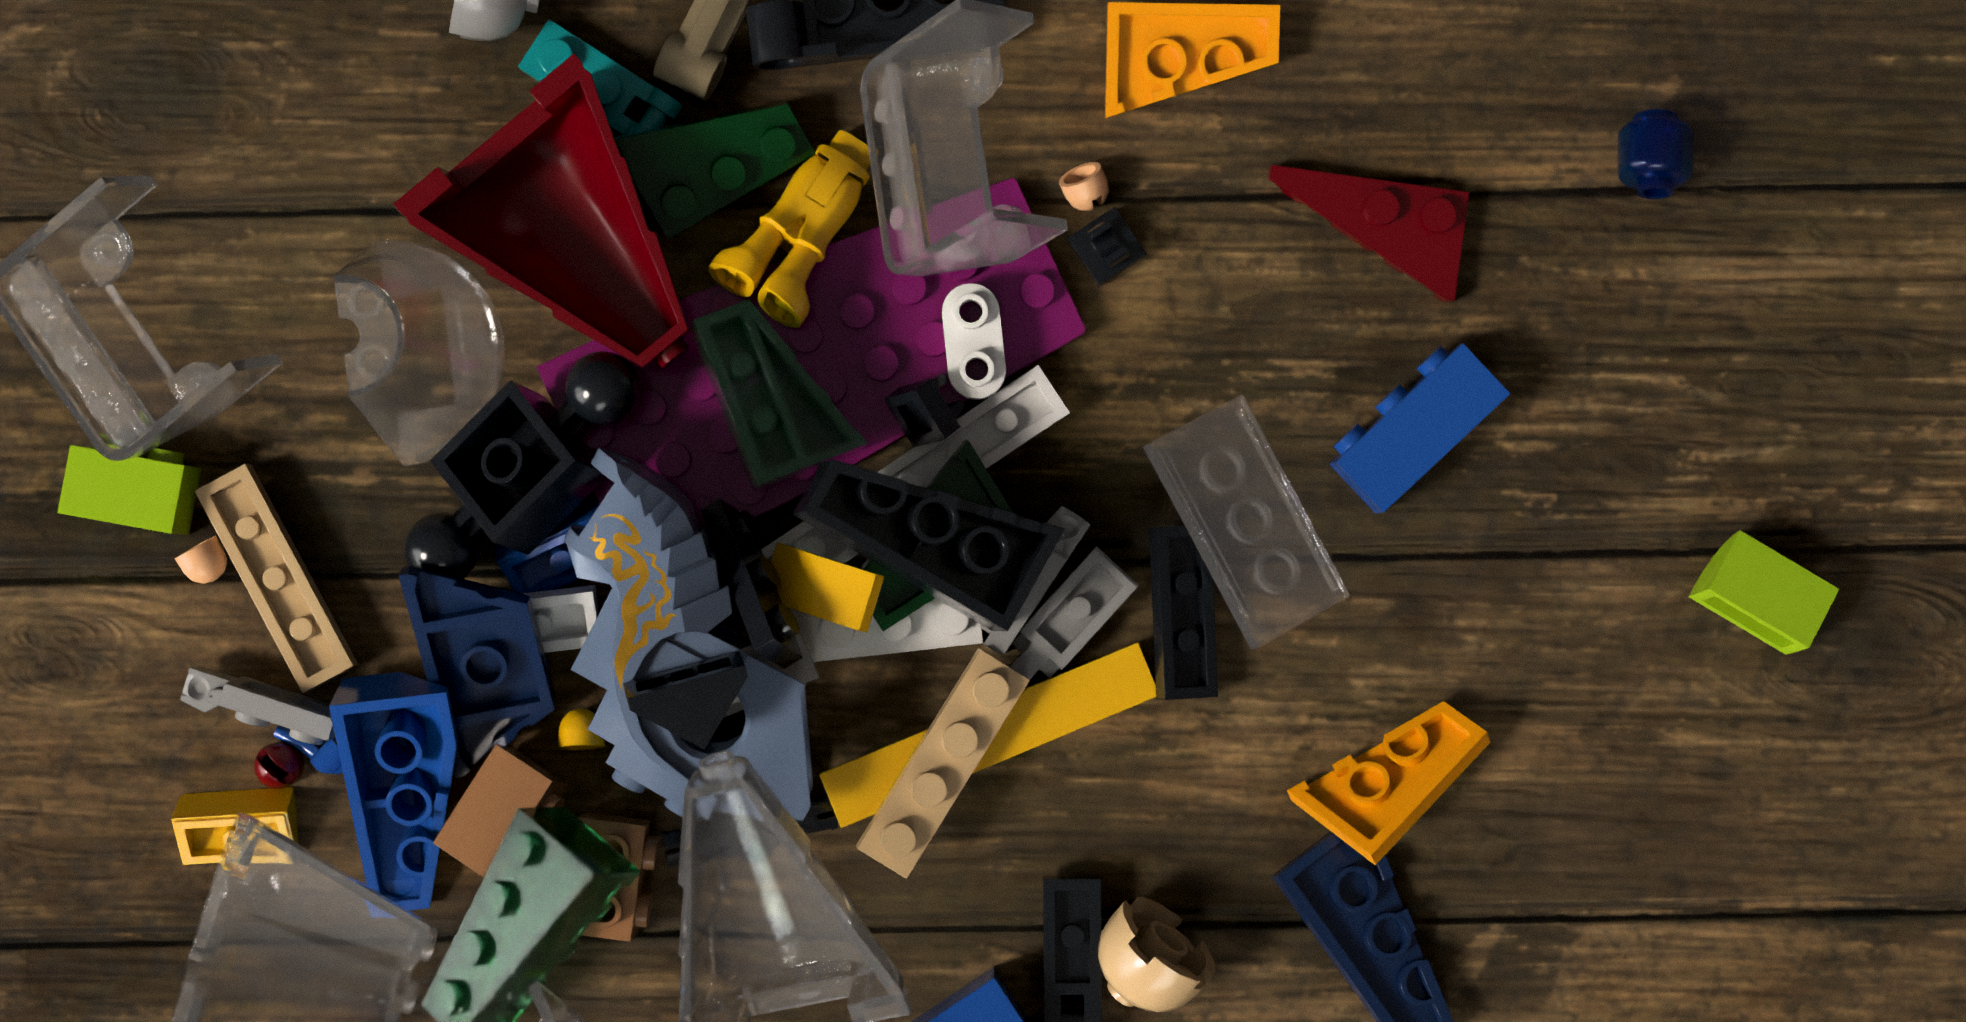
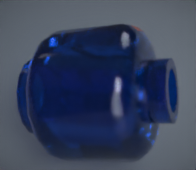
(1655, 153)

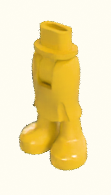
(801, 224)

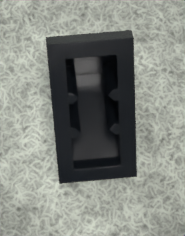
(690, 697)

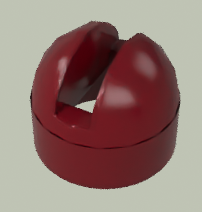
(286, 758)

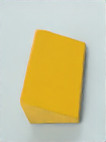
(206, 818)

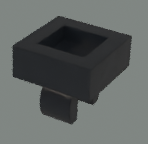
(1106, 247)
(924, 411)

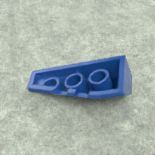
(398, 770)

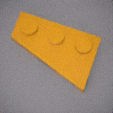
(1181, 47)

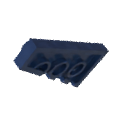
(1364, 930)

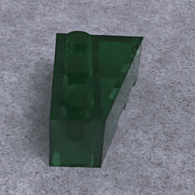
(768, 399)

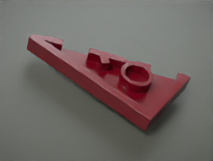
(1405, 224)

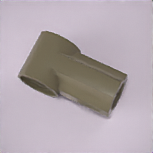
(697, 52)

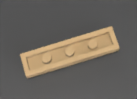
(276, 578)
(942, 763)

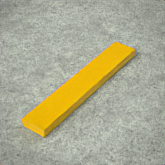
(1038, 716)

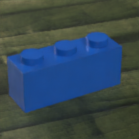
(1417, 426)

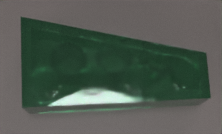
(526, 915)

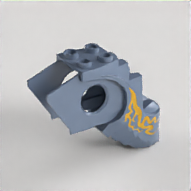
(666, 616)

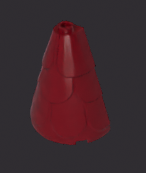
(560, 221)

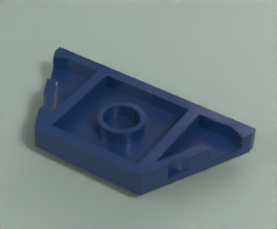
(486, 653)

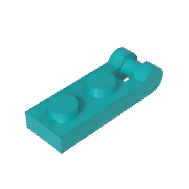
(615, 84)

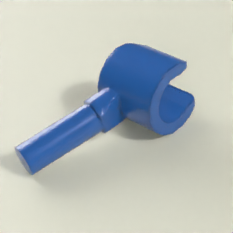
(324, 758)

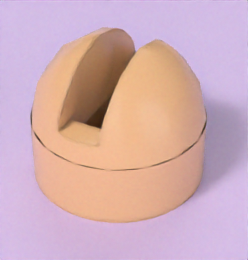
(1084, 185)
(204, 561)

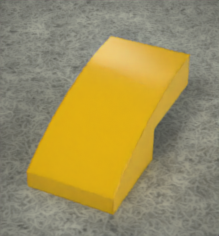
(826, 587)

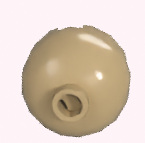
(1150, 960)

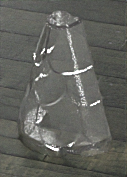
(764, 913)

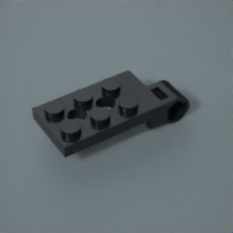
(830, 31)

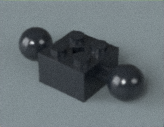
(522, 465)

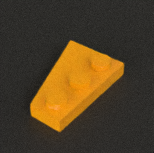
(1392, 785)

